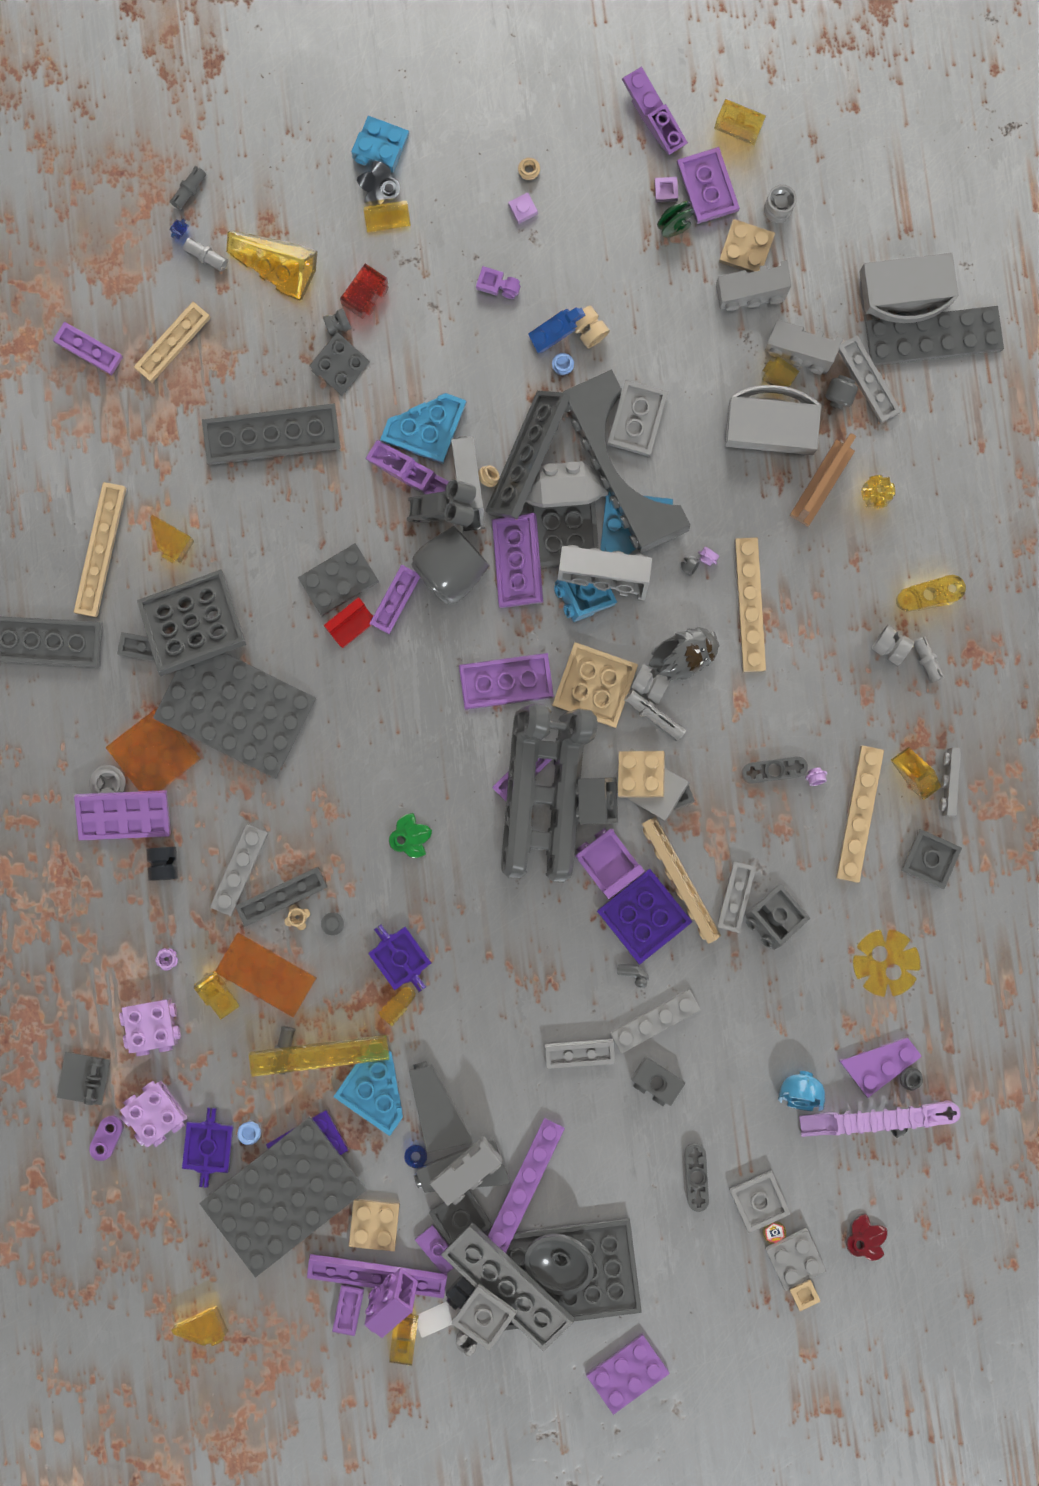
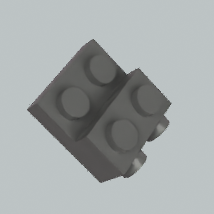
(776, 917)

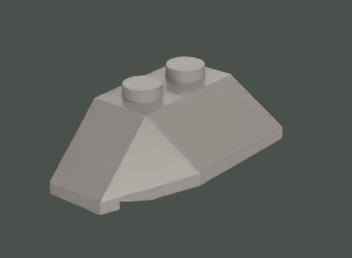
(566, 485)

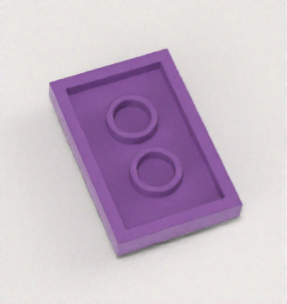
(708, 185)
(627, 1374)

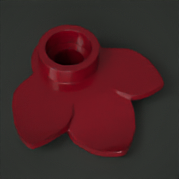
(870, 1238)

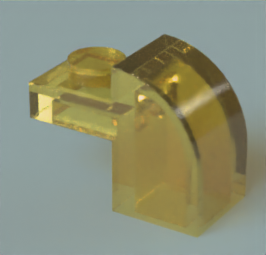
(216, 994)

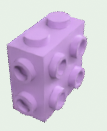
(150, 1027)
(153, 1114)

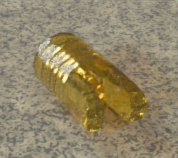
(397, 1005)

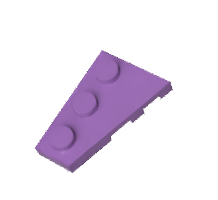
(880, 1065)

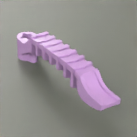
(834, 1124)

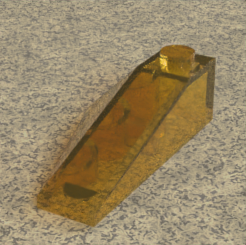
(280, 262)

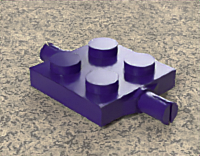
(399, 958)
(207, 1147)

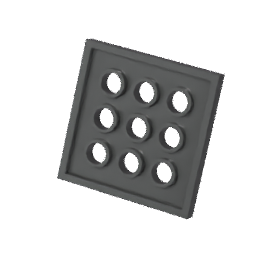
(204, 627)

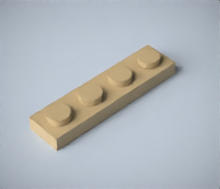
(172, 342)

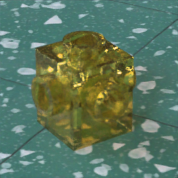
(873, 497)

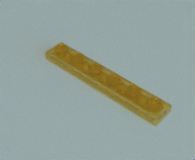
(319, 1055)

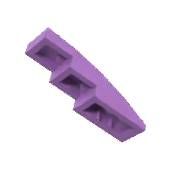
(406, 469)

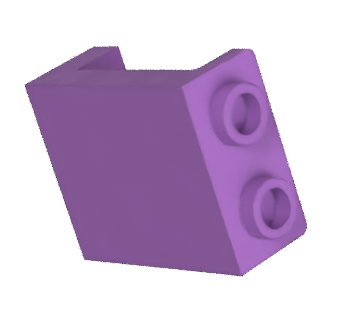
(608, 862)

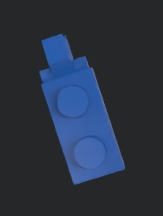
(555, 329)

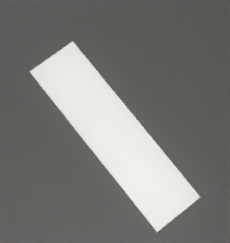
(436, 1319)

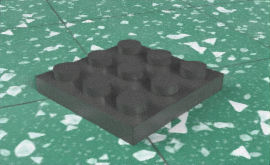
(564, 527)

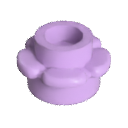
(708, 556)
(816, 777)
(160, 959)

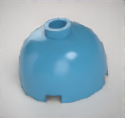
(802, 1092)

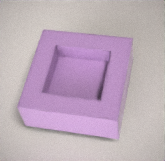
(666, 189)
(523, 208)

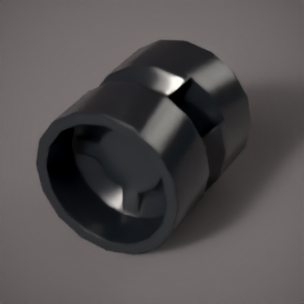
(162, 863)

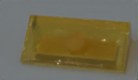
(387, 216)

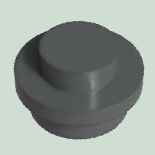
(332, 923)
(911, 1078)

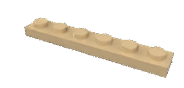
(100, 550)
(750, 605)
(860, 814)
(677, 873)

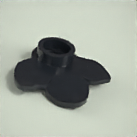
(375, 183)

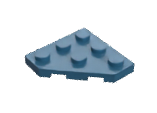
(426, 427)
(613, 534)
(373, 1094)

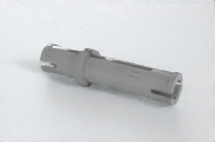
(647, 709)

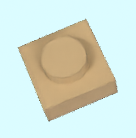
(805, 1295)

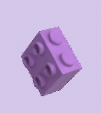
(390, 1302)

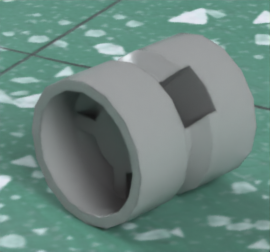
(780, 203)
(893, 645)
(650, 684)

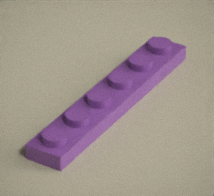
(525, 1184)
(371, 1274)

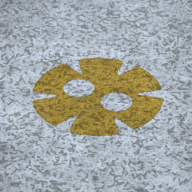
(905, 960)

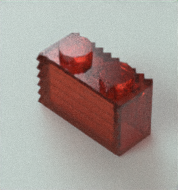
(364, 291)

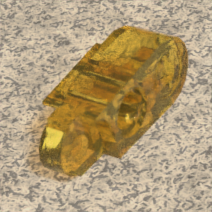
(913, 597)

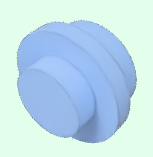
(562, 364)

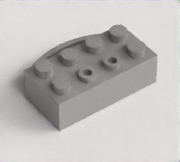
(909, 286)
(773, 422)

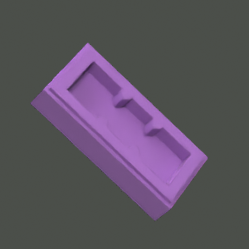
(433, 1245)
(348, 1310)

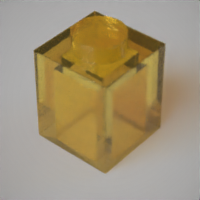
(779, 373)

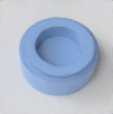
(249, 1133)

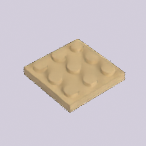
(595, 683)

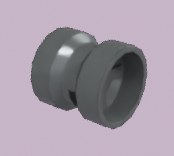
(333, 326)

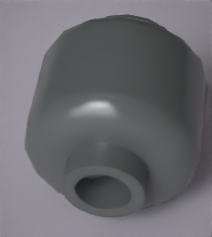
(841, 392)

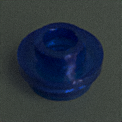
(178, 228)
(415, 1163)

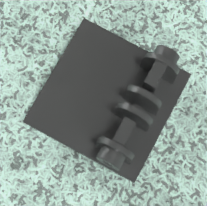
(339, 363)
(83, 1078)

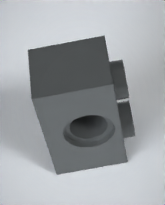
(671, 1084)

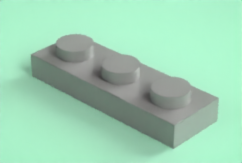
(950, 782)
(736, 897)
(580, 1053)

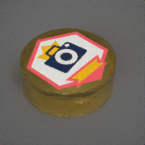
(774, 1232)

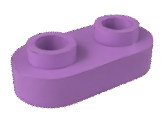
(105, 1138)

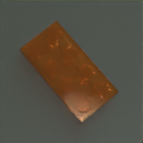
(265, 974)

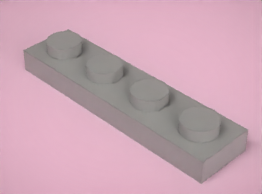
(869, 379)
(239, 870)
(655, 1021)

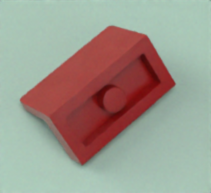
(349, 623)

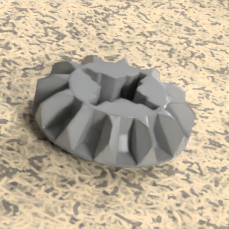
(107, 771)

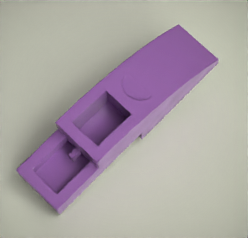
(653, 112)

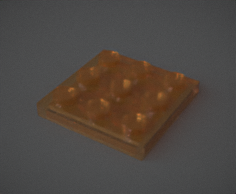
(153, 754)

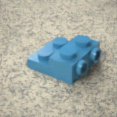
(379, 143)
(583, 600)

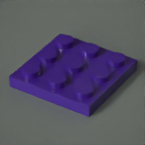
(644, 916)

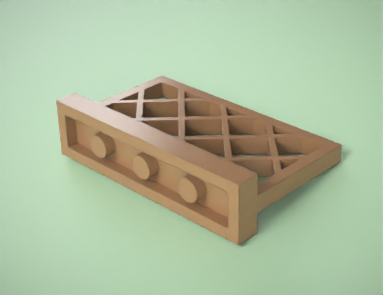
(823, 481)

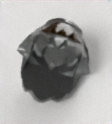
(685, 653)

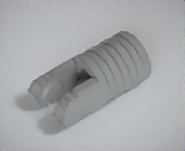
(466, 1348)

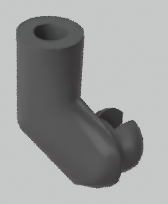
(634, 971)

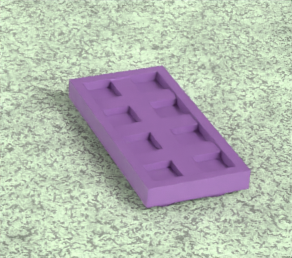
(122, 815)

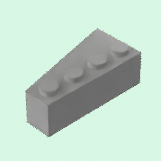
(606, 570)

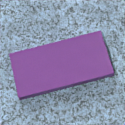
(517, 561)
(506, 681)

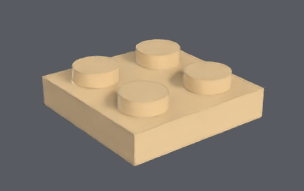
(746, 246)
(641, 774)
(374, 1225)

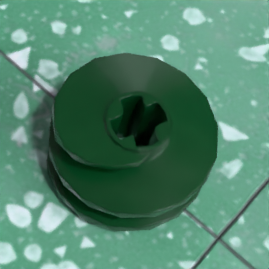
(674, 219)

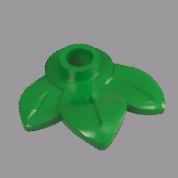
(413, 835)

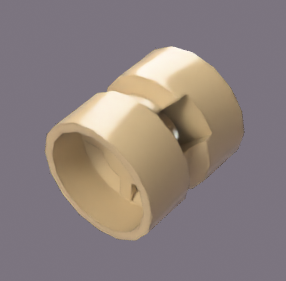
(598, 328)

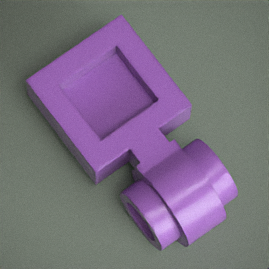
(492, 280)

